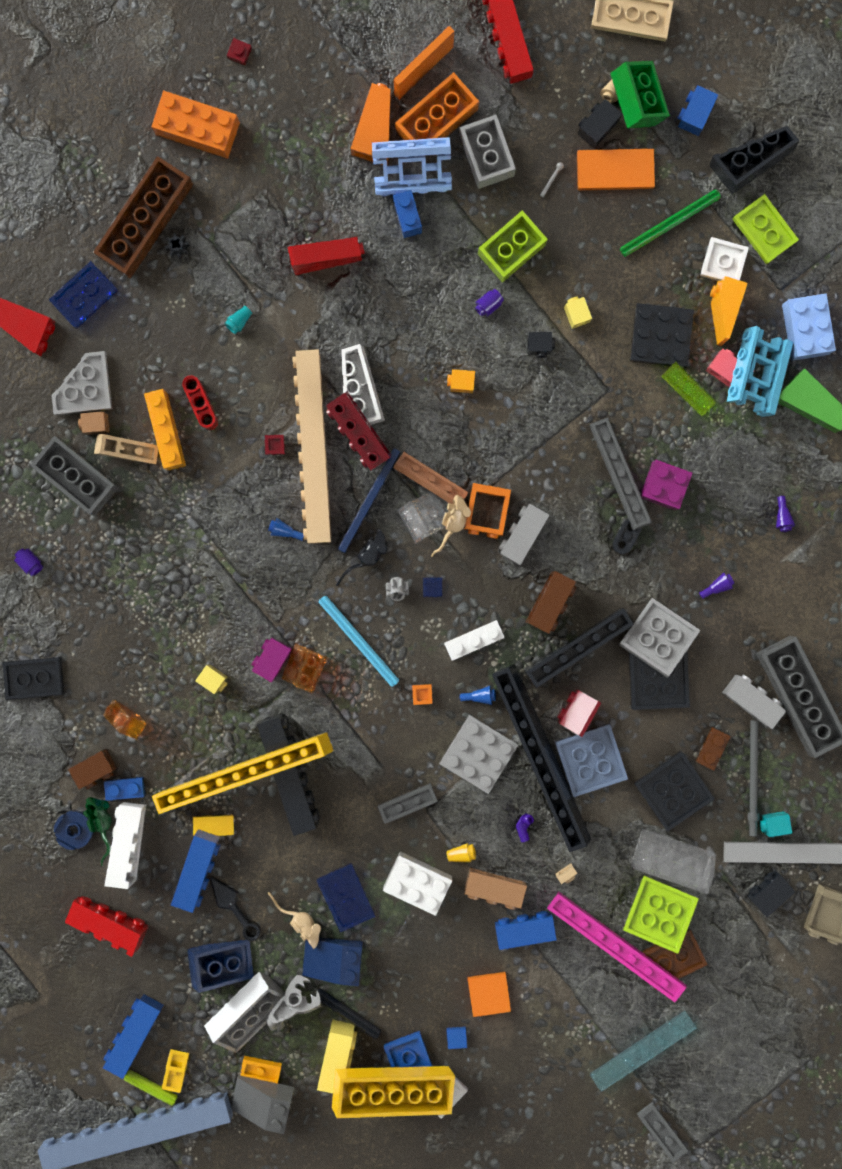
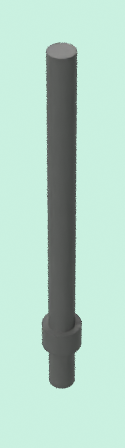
(753, 815)

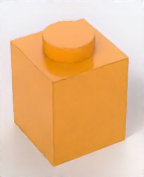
(461, 381)

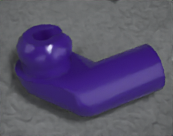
(522, 826)

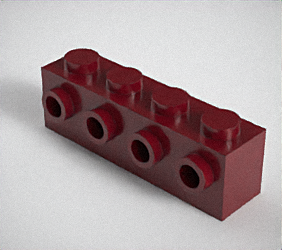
(358, 430)

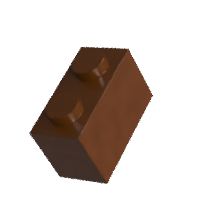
(93, 768)

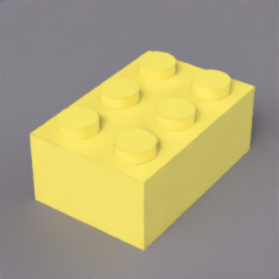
(337, 1053)

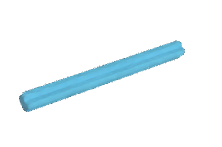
(359, 641)

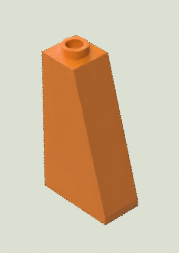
(374, 122)

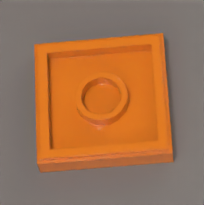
(489, 994)

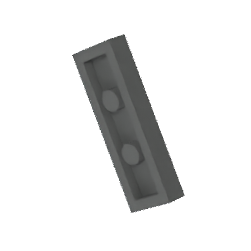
(407, 803)
(662, 1132)

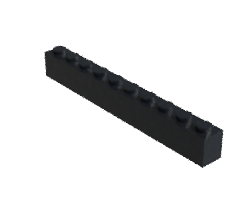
(542, 758)

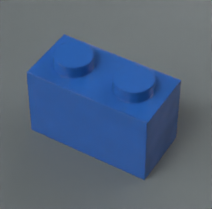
(698, 109)
(407, 214)

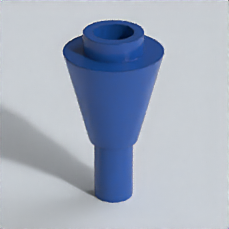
(281, 529)
(484, 695)

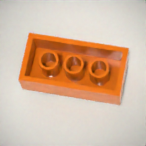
(439, 111)
(195, 124)

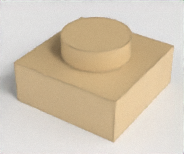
(566, 874)

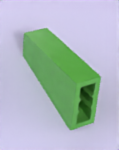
(812, 401)

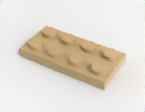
(634, 17)

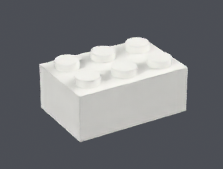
(417, 883)

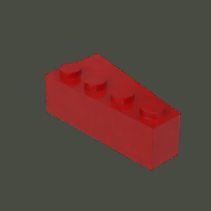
(107, 924)

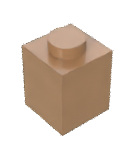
(94, 423)

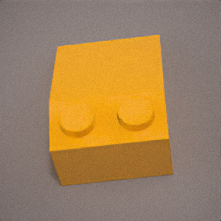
(725, 306)

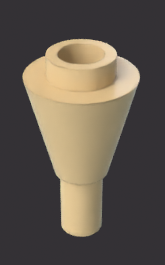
(609, 92)

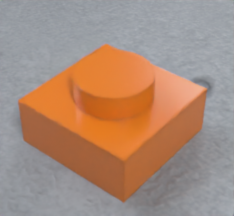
(422, 694)

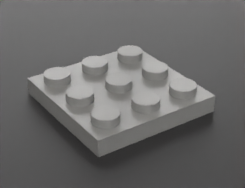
(659, 637)
(478, 754)

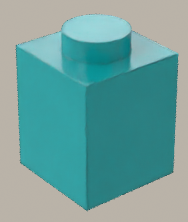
(776, 824)

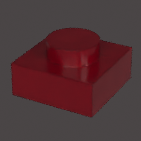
(239, 51)
(274, 444)

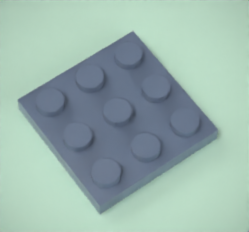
(591, 760)

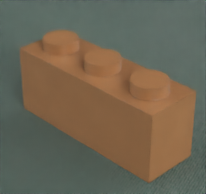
(495, 888)

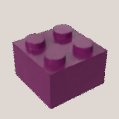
(666, 485)

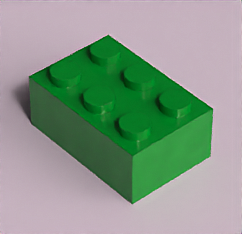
(640, 94)

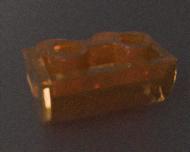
(304, 668)

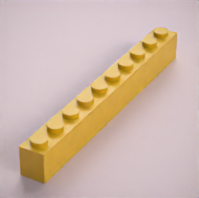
(243, 773)

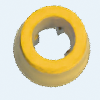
(462, 853)

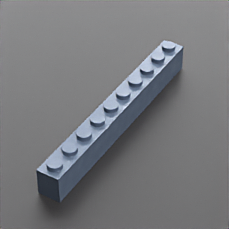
(135, 1132)

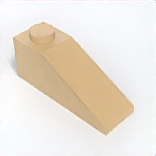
(126, 449)

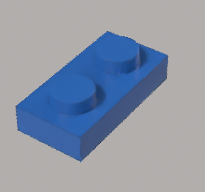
(124, 788)

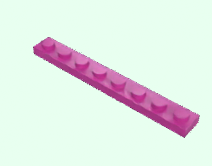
(617, 947)

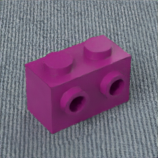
(271, 659)

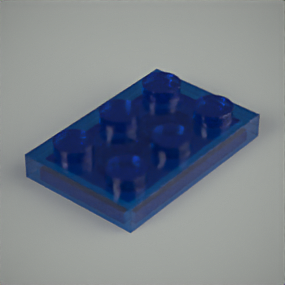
(83, 295)
(345, 897)

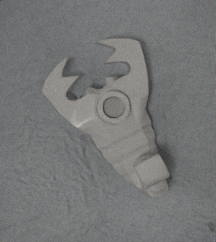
(292, 1004)

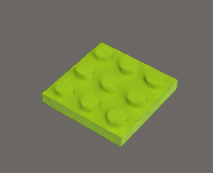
(660, 914)

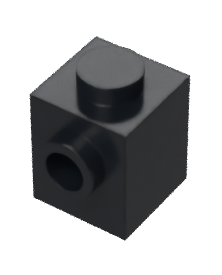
(540, 344)

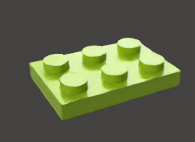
(765, 229)

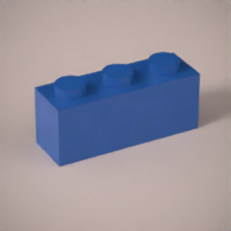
(525, 930)

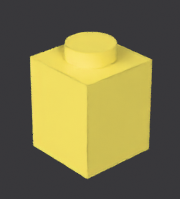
(577, 312)
(212, 679)

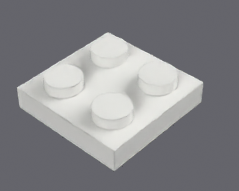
(723, 260)

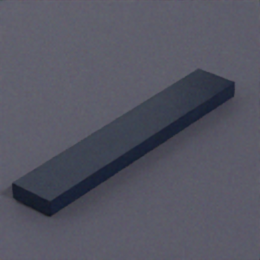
(367, 504)

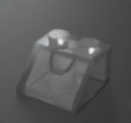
(423, 516)

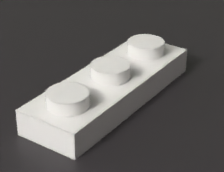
(474, 640)

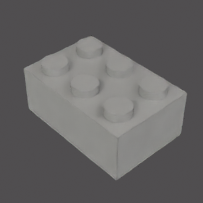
(487, 151)

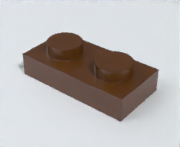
(712, 748)

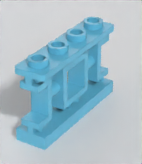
(772, 375)

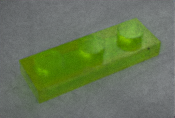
(688, 389)

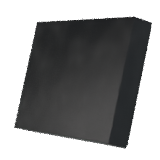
(33, 678)

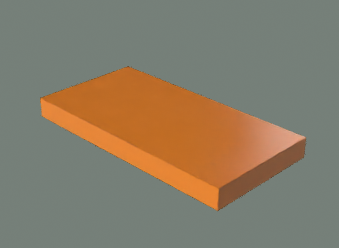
(424, 62)
(615, 169)

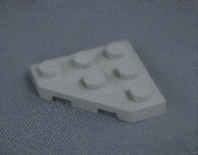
(85, 387)

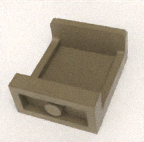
(826, 915)

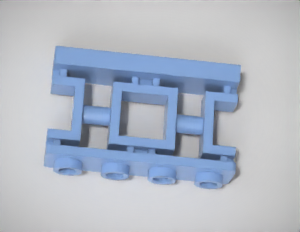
(412, 152)

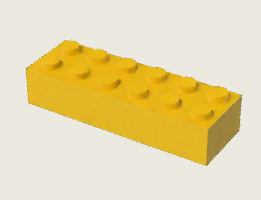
(393, 1091)

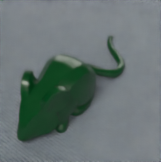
(98, 820)

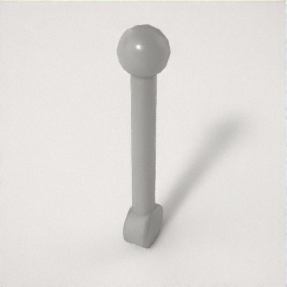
(560, 166)

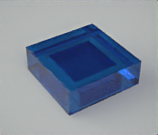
(432, 587)

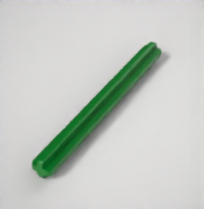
(670, 223)

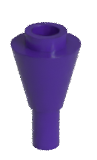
(784, 518)
(721, 584)

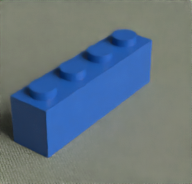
(195, 871)
(132, 1037)

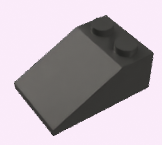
(263, 1103)

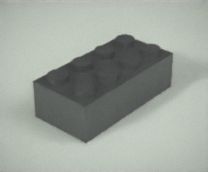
(74, 476)

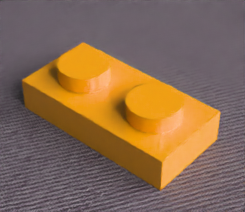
(261, 1069)

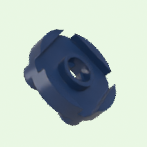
(64, 835)

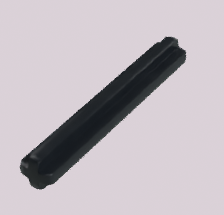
(348, 1014)

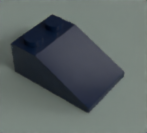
(334, 961)
(220, 964)

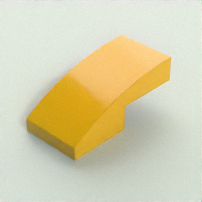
(216, 825)
(175, 1071)

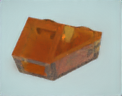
(124, 719)

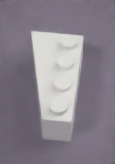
(360, 383)
(125, 845)

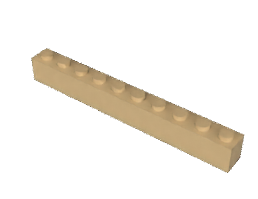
(313, 447)

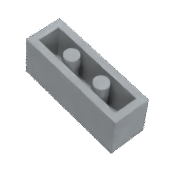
(523, 534)
(754, 701)

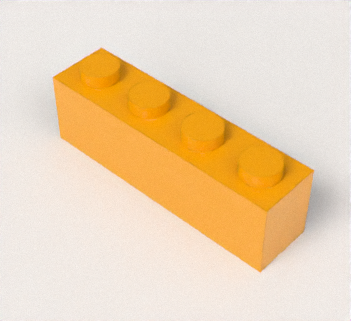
(165, 429)

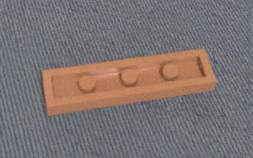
(428, 478)

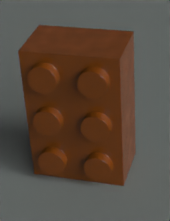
(551, 602)

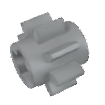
(397, 589)

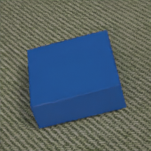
(456, 1037)

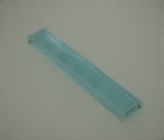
(642, 1051)

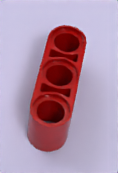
(198, 393)

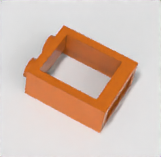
(492, 491)

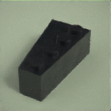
(747, 162)

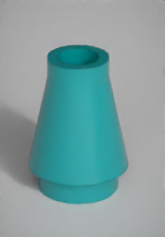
(237, 320)

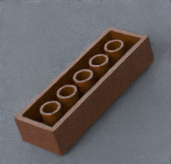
(143, 217)

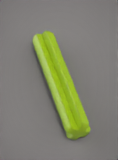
(150, 1087)

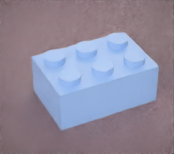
(809, 326)

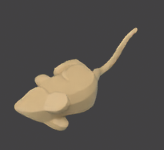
(454, 519)
(302, 923)

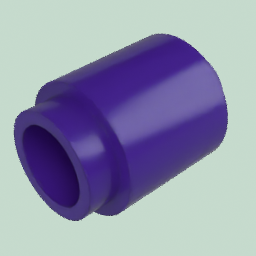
(489, 303)
(28, 562)

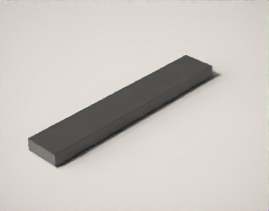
(620, 474)

